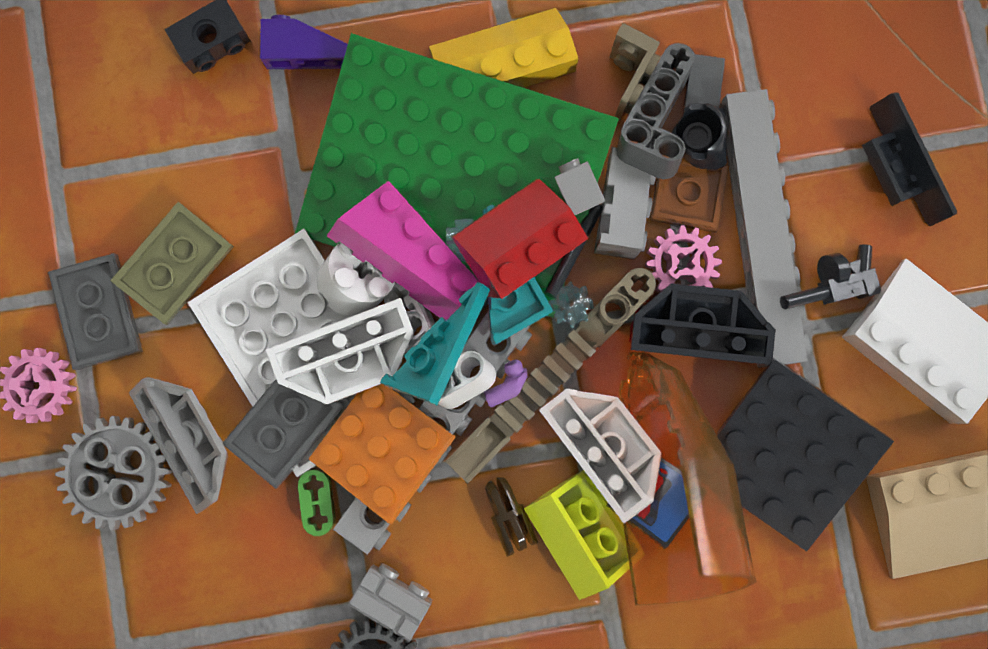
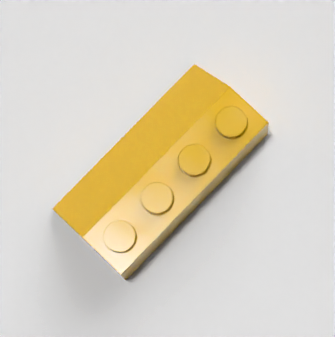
(516, 51)

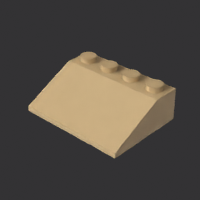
(932, 513)

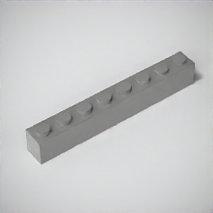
(763, 219)

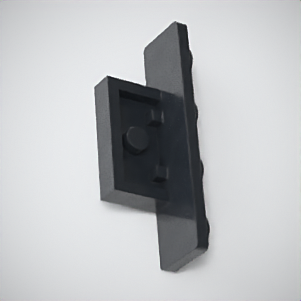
(904, 162)

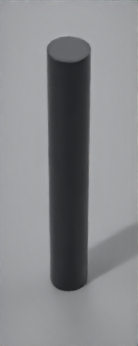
(568, 261)

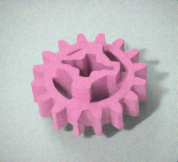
(673, 253)
(34, 401)

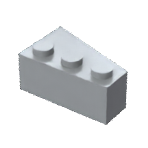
(625, 210)

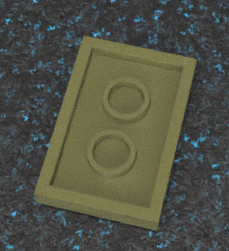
(172, 263)

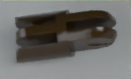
(509, 517)

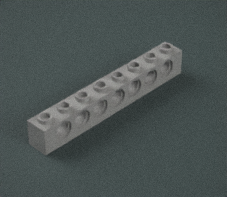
(355, 524)

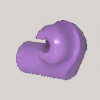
(510, 387)

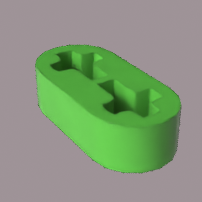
(308, 503)

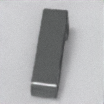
(657, 101)

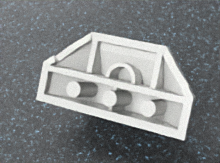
(345, 354)
(607, 447)

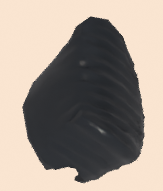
(704, 135)

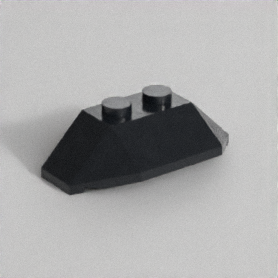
(703, 325)

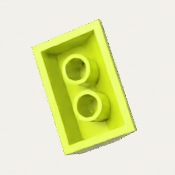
(581, 534)

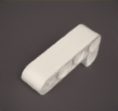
(460, 384)

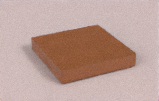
(690, 197)

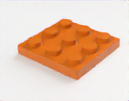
(382, 450)

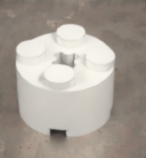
(350, 283)

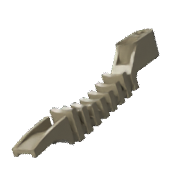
(554, 371)

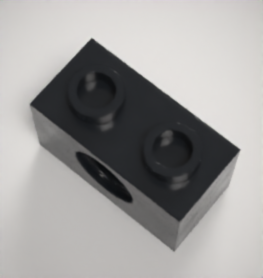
(191, 31)

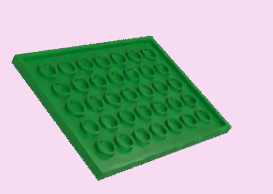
(441, 140)

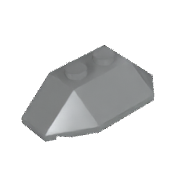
(184, 438)

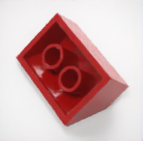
(519, 238)

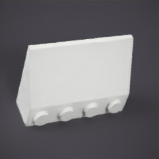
(926, 343)

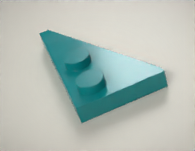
(517, 309)
(436, 355)

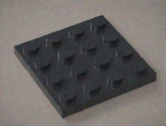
(797, 453)

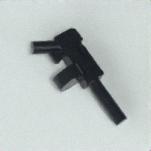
(839, 280)

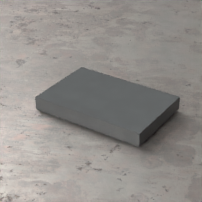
(94, 312)
(280, 431)

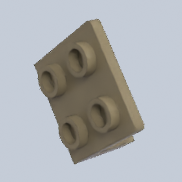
(634, 52)

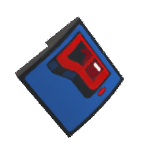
(669, 509)

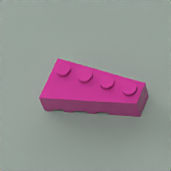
(405, 249)

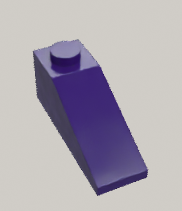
(295, 45)

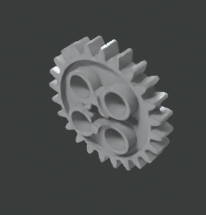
(108, 503)

